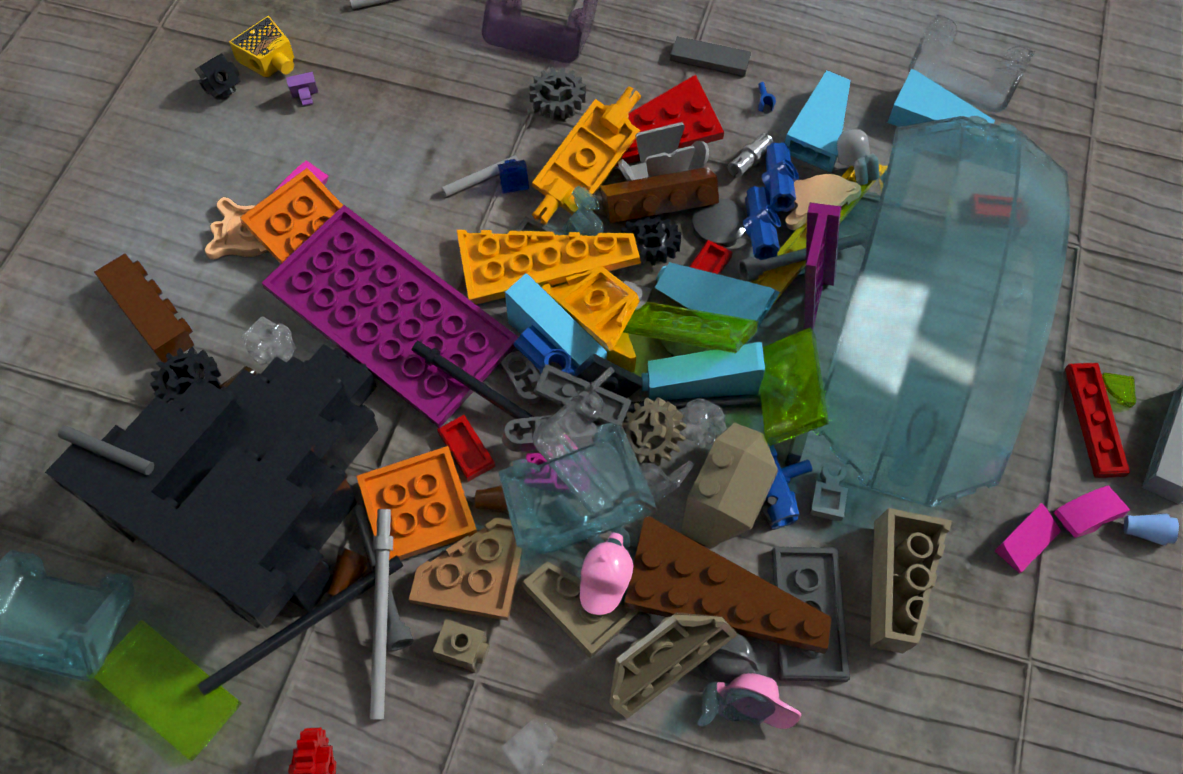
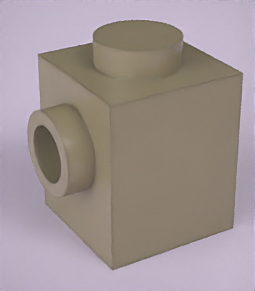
(461, 646)

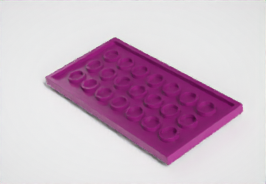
(381, 302)

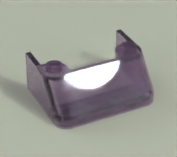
(509, 29)

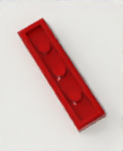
(1097, 420)

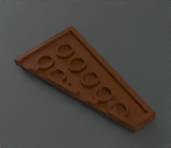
(685, 577)

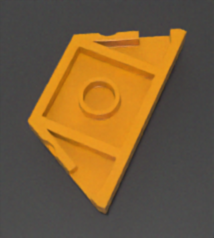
(597, 303)

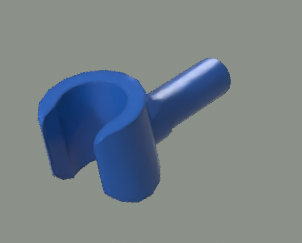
(766, 98)

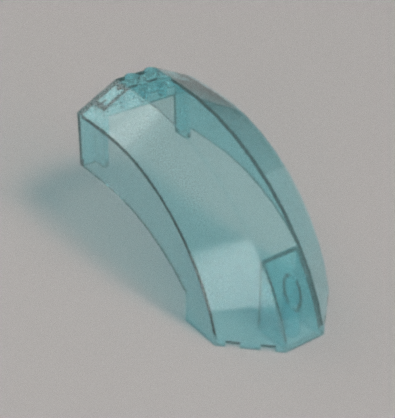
(948, 309)

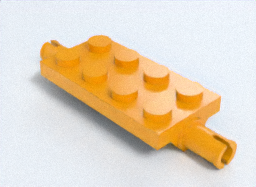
(586, 155)

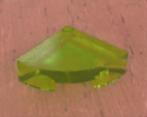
(1121, 388)

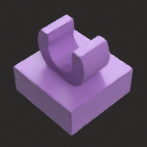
(303, 86)

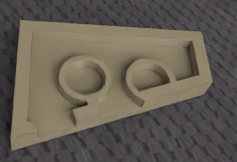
(559, 597)

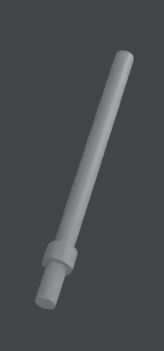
(382, 545)

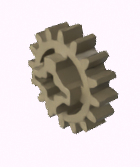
(651, 429)

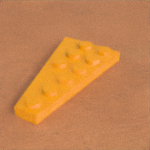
(500, 260)

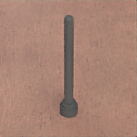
(752, 268)
(398, 634)

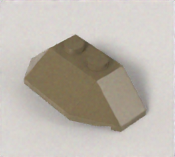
(729, 487)
(665, 657)

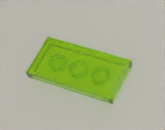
(691, 327)
(792, 388)
(164, 690)

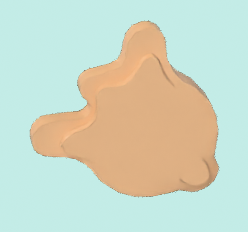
(820, 189)
(231, 235)

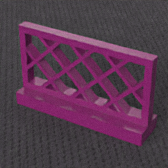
(821, 255)

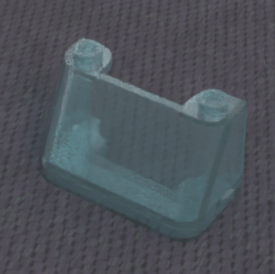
(576, 493)
(57, 621)

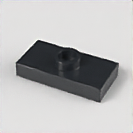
(620, 382)

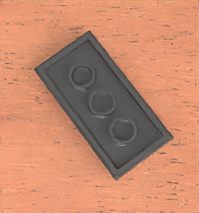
(815, 579)

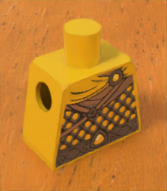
(264, 49)

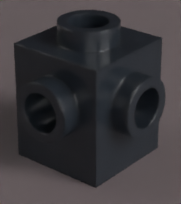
(225, 70)

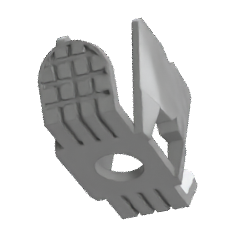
(660, 154)

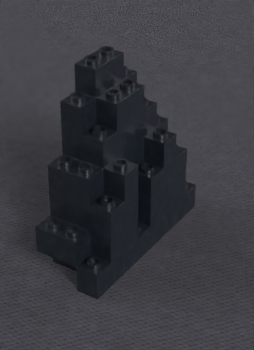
(239, 479)

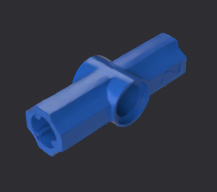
(780, 177)
(761, 223)
(541, 351)

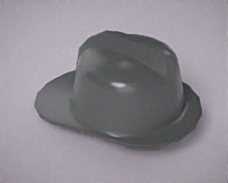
(737, 658)

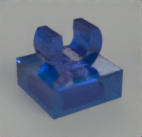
(513, 176)

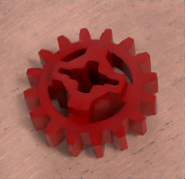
(313, 754)

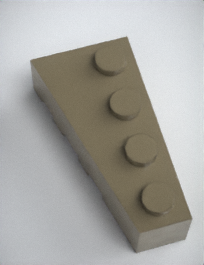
(903, 574)

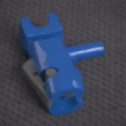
(780, 504)

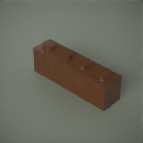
(659, 194)
(144, 307)

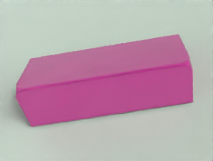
(1029, 539)

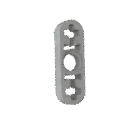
(520, 386)

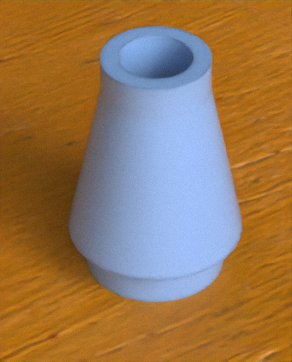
(1154, 528)

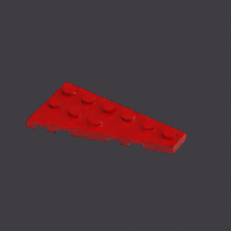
(679, 104)

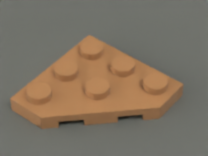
(473, 574)

